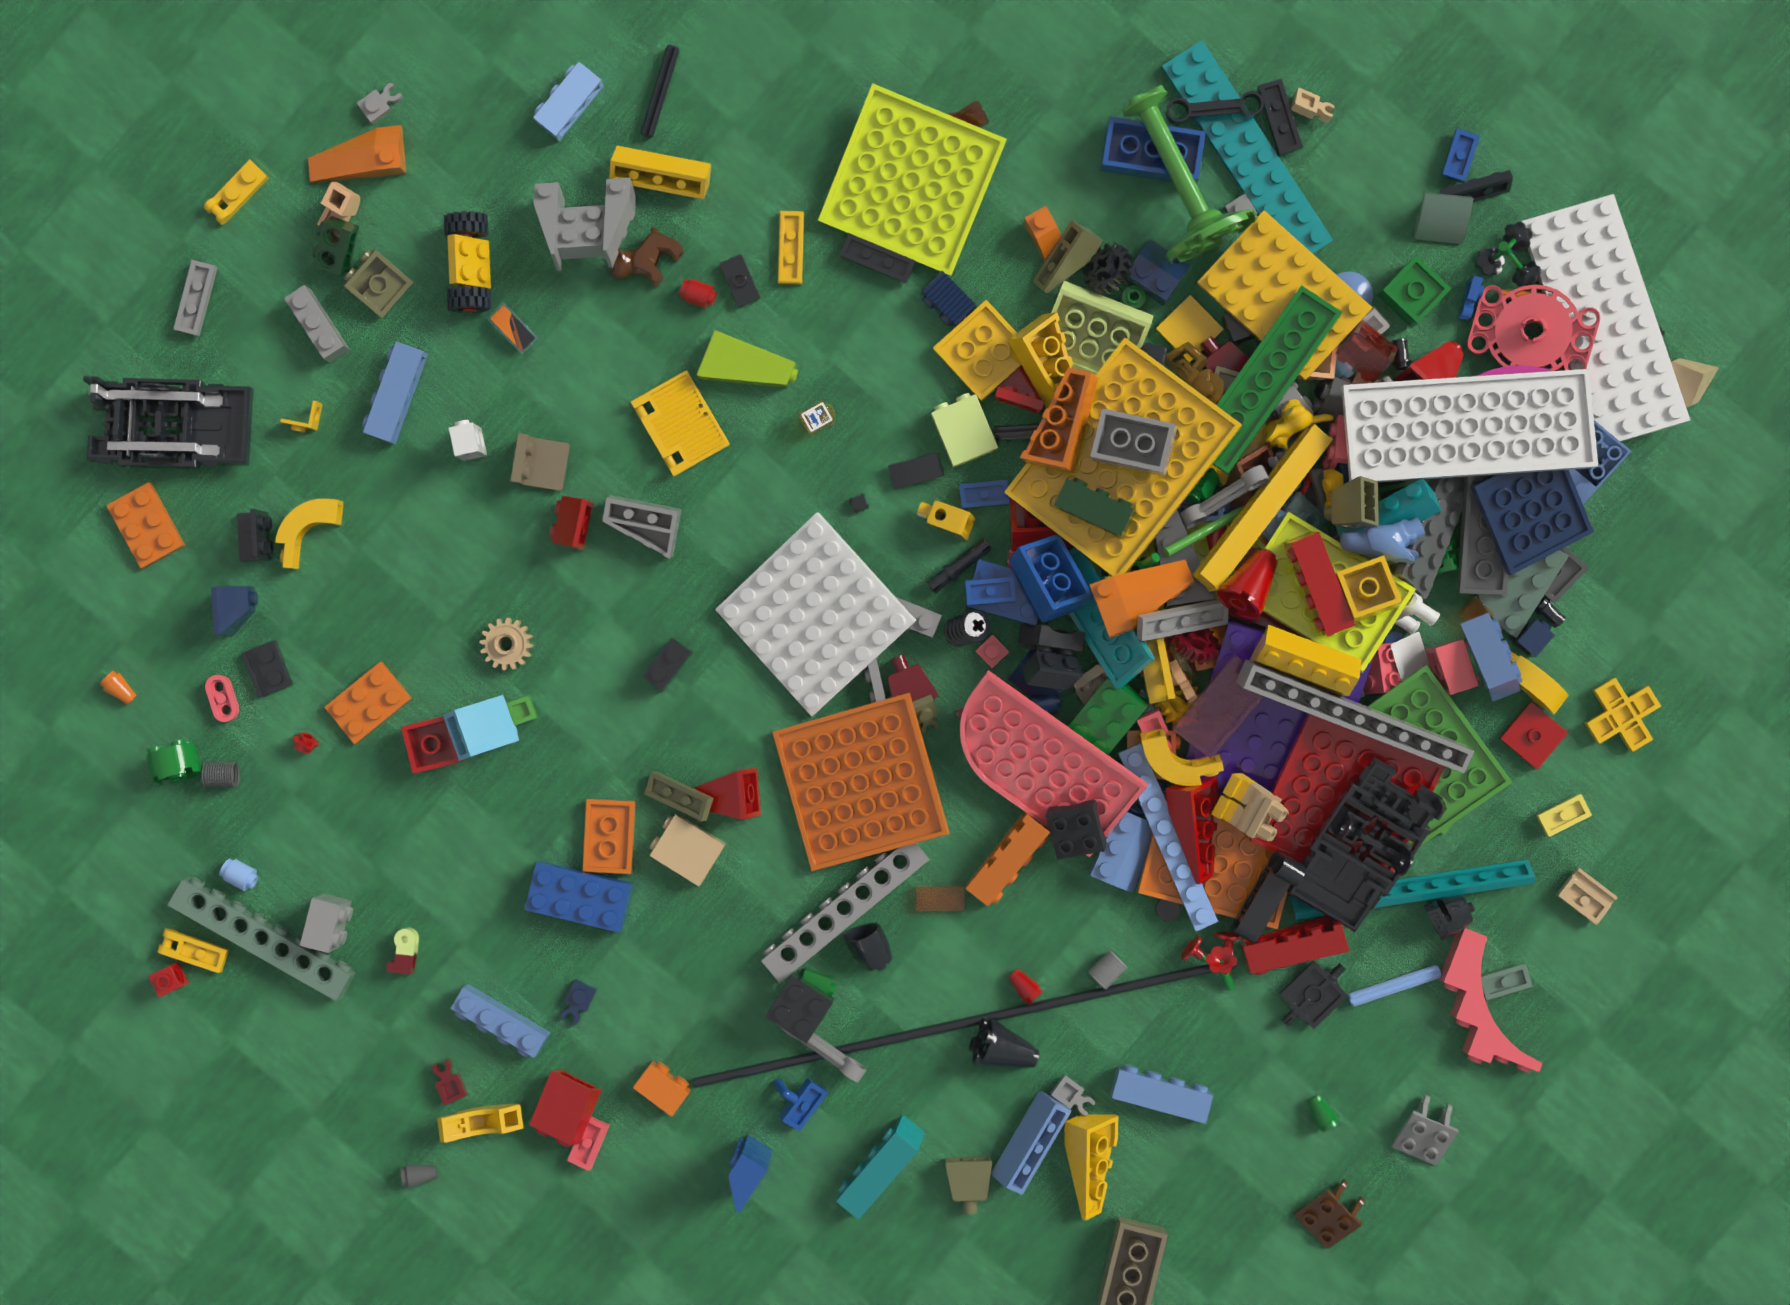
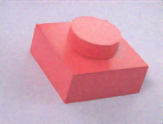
(992, 651)

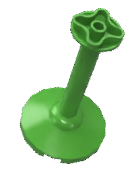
(1206, 225)

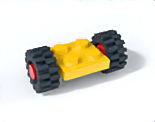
(468, 262)

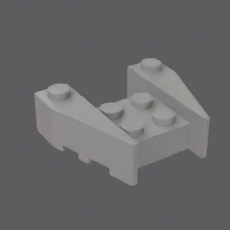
(585, 229)

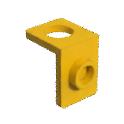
(313, 420)

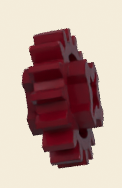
(1197, 645)

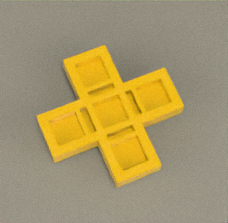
(1622, 714)

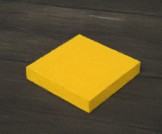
(1189, 323)

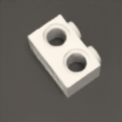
(467, 440)

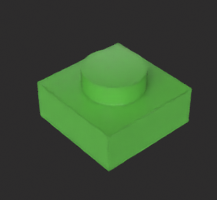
(522, 710)

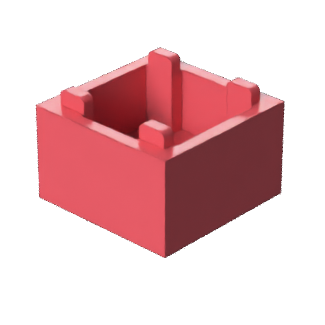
(1452, 666)

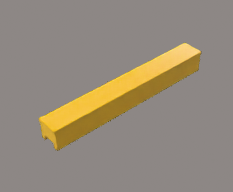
(1261, 508)

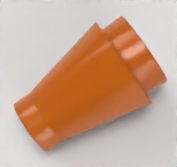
(118, 687)

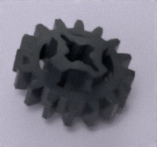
(1108, 268)

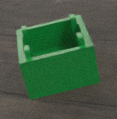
(1414, 291)

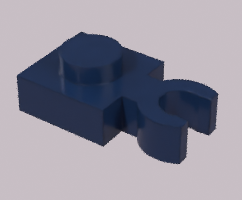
(579, 999)

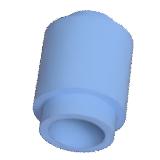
(239, 874)

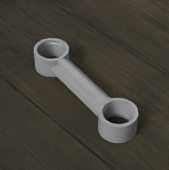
(1249, 481)
(846, 1064)

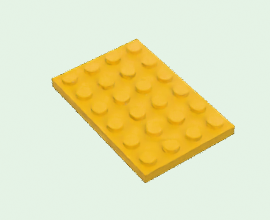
(1263, 275)

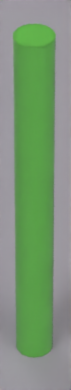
(1202, 532)

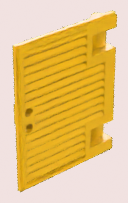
(680, 423)

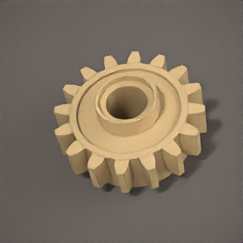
(494, 640)

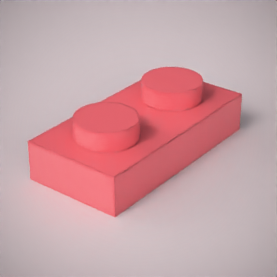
(588, 1149)

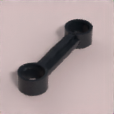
(1214, 108)

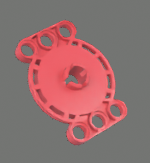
(1512, 318)

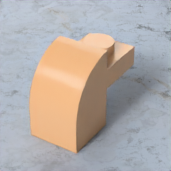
(339, 203)

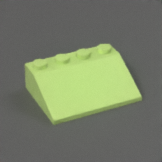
(1096, 325)

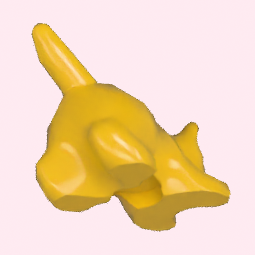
(1293, 419)

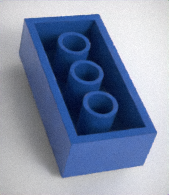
(1132, 152)
(579, 896)

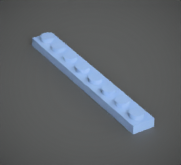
(1161, 825)

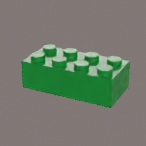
(1108, 715)

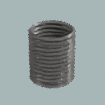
(220, 774)

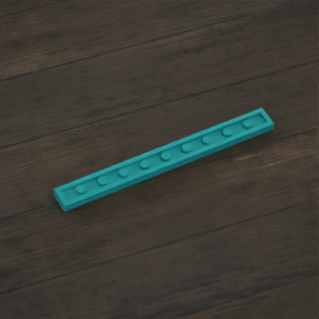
(1442, 885)

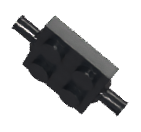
(1313, 994)

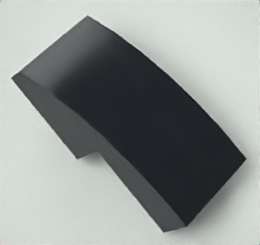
(916, 470)

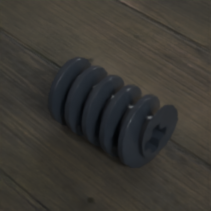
(967, 628)

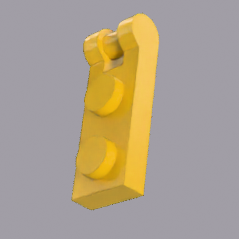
(236, 192)
(193, 951)

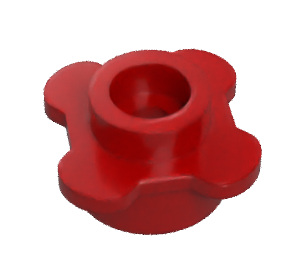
(304, 742)

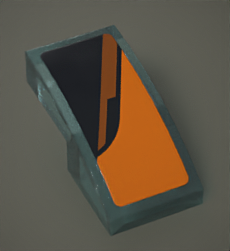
(512, 328)

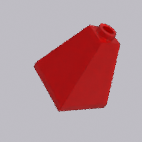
(1436, 365)
(734, 794)

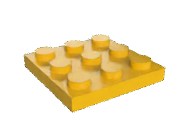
(980, 350)

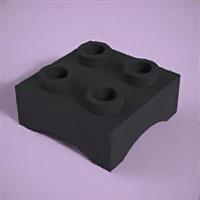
(1049, 640)
(1076, 829)

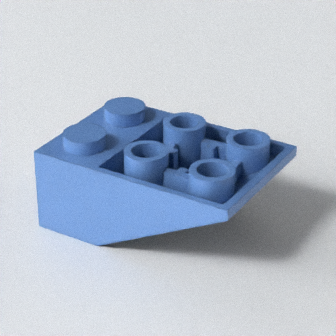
(1609, 454)

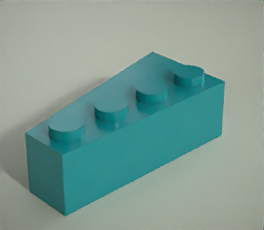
(880, 1167)

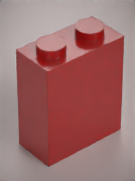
(565, 1108)

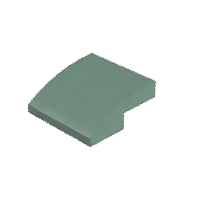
(1443, 218)

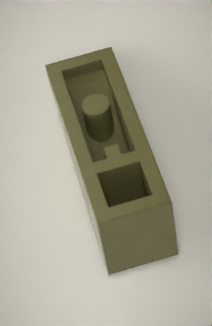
(1070, 254)

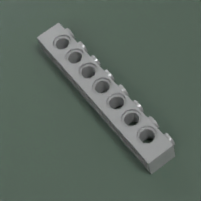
(782, 967)

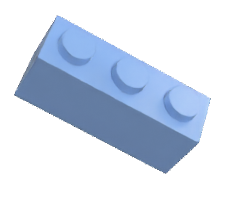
(568, 100)

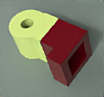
(406, 952)

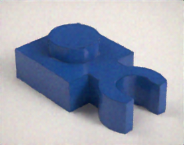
(1472, 293)

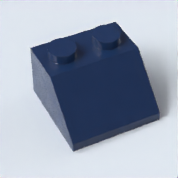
(1155, 274)

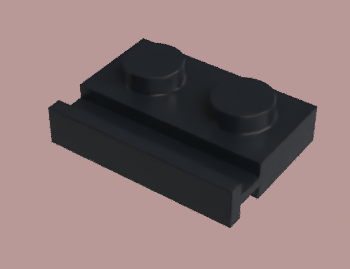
(267, 668)

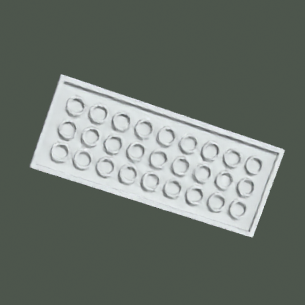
(1594, 265)
(1470, 426)

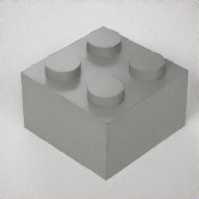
(326, 923)

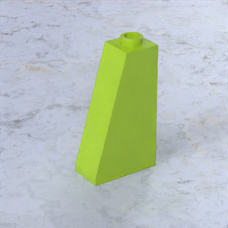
(743, 363)

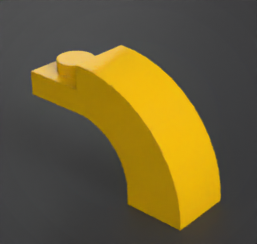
(1539, 685)
(479, 1121)

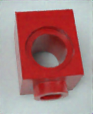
(168, 979)

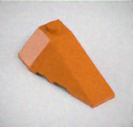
(365, 156)
(1137, 593)

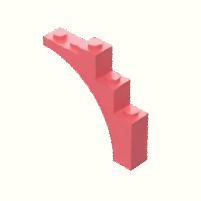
(1484, 1039)

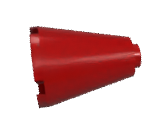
(1250, 585)

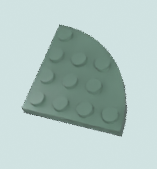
(1524, 592)

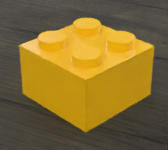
(1369, 588)

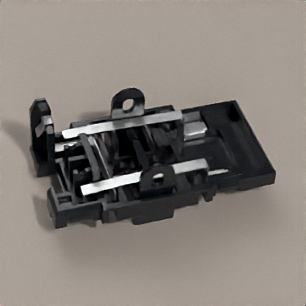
(213, 424)

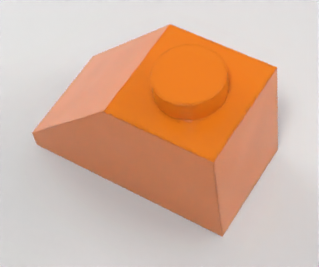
(1042, 231)

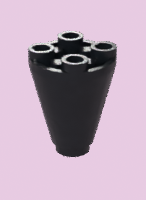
(1001, 1047)

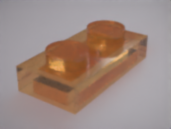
(939, 898)

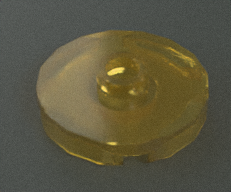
(1184, 663)

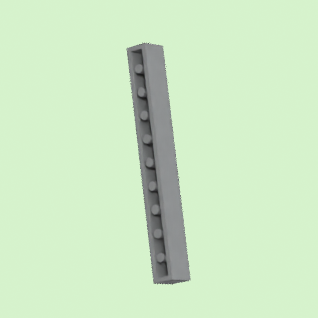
(1354, 716)

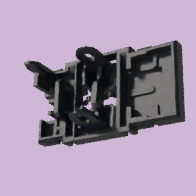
(1340, 881)

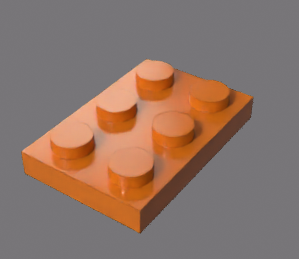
(146, 525)
(368, 702)
(609, 836)

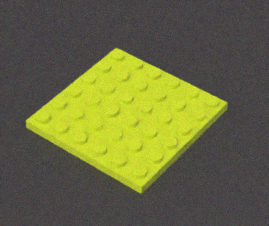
(912, 179)

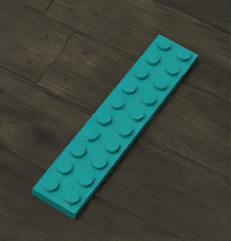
(1245, 148)

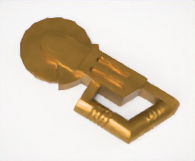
(1203, 381)

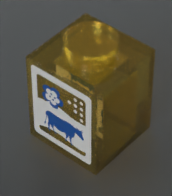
(818, 418)

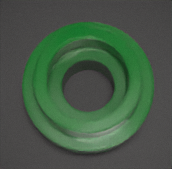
(1126, 296)

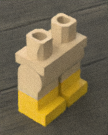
(1249, 807)

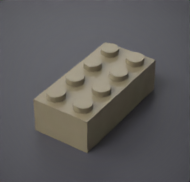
(1132, 1263)

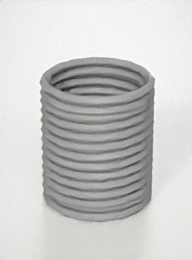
(1107, 969)

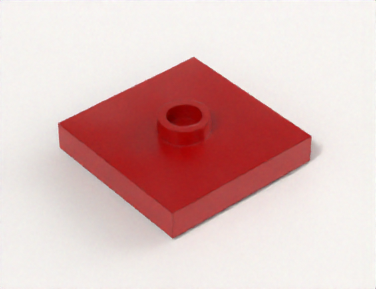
(1533, 735)

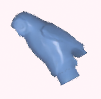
(1385, 540)

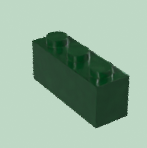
(1095, 507)

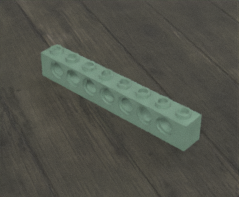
(185, 902)

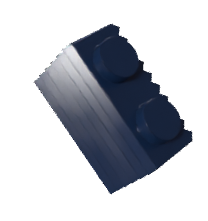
(947, 299)

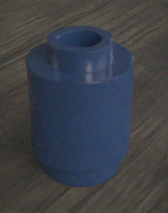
(1049, 703)

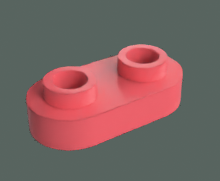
(220, 699)

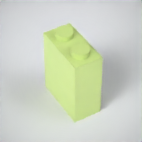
(963, 430)

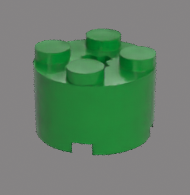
(173, 763)

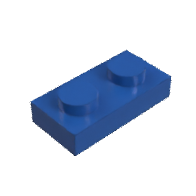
(1460, 155)
(983, 494)
(990, 591)

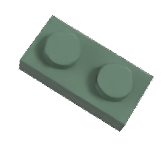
(1505, 981)

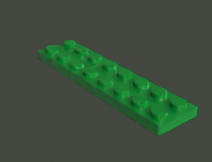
(1274, 369)

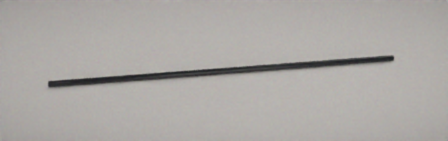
(955, 1024)

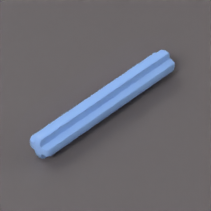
(1394, 985)

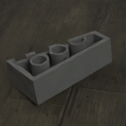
(1170, 533)

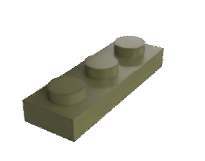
(678, 796)

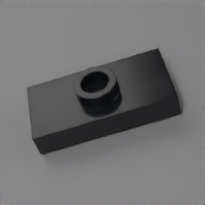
(739, 281)

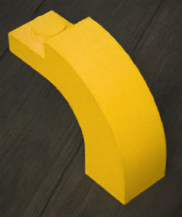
(300, 521)
(1174, 768)

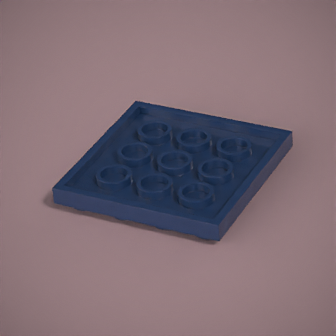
(1531, 515)

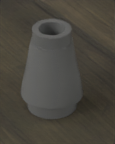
(415, 1174)

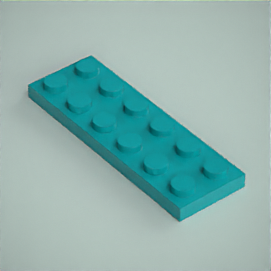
(1119, 656)

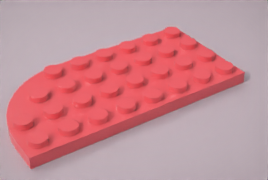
(1038, 758)

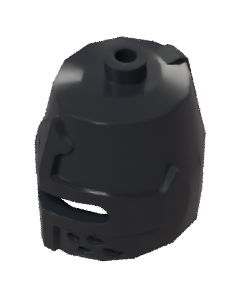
(1450, 914)
(871, 951)

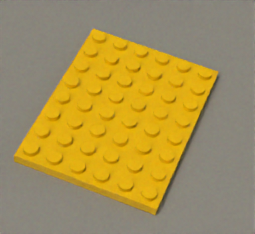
(1144, 388)

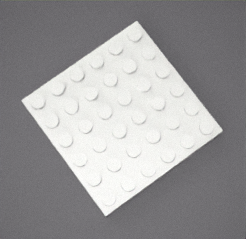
(815, 614)

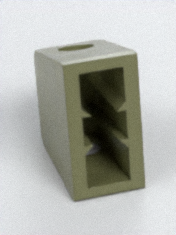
(1354, 504)
(969, 1180)

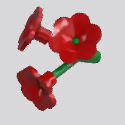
(1220, 960)

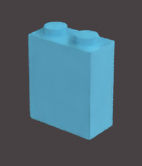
(481, 727)

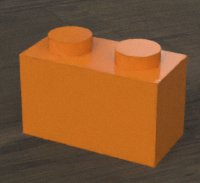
(662, 1087)

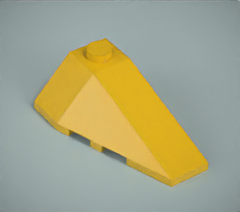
(1088, 1152)

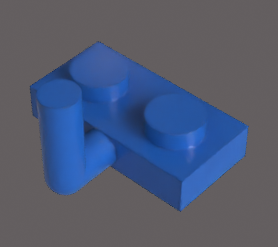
(801, 1104)

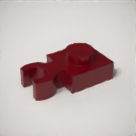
(450, 1086)

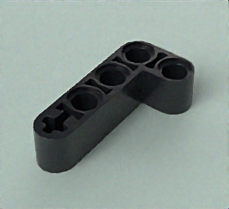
(1266, 895)

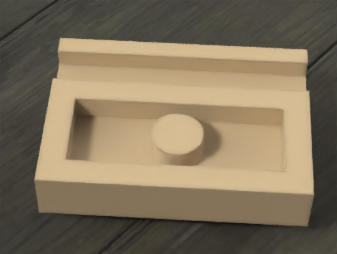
(1586, 896)

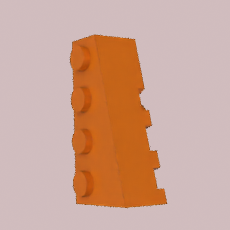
(1063, 423)
(1006, 859)

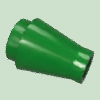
(1323, 1114)

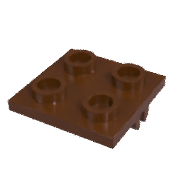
(1329, 1218)

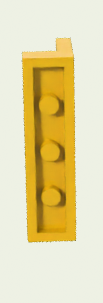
(1158, 674)

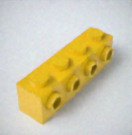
(661, 172)

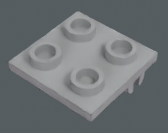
(1426, 1137)

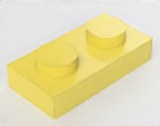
(1563, 815)

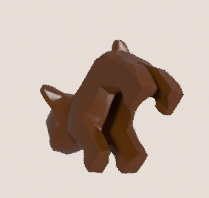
(644, 259)

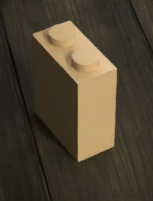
(686, 849)

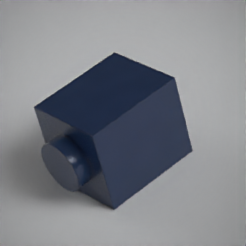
(1533, 637)

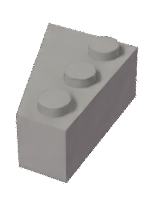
(644, 521)

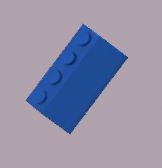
(748, 1166)

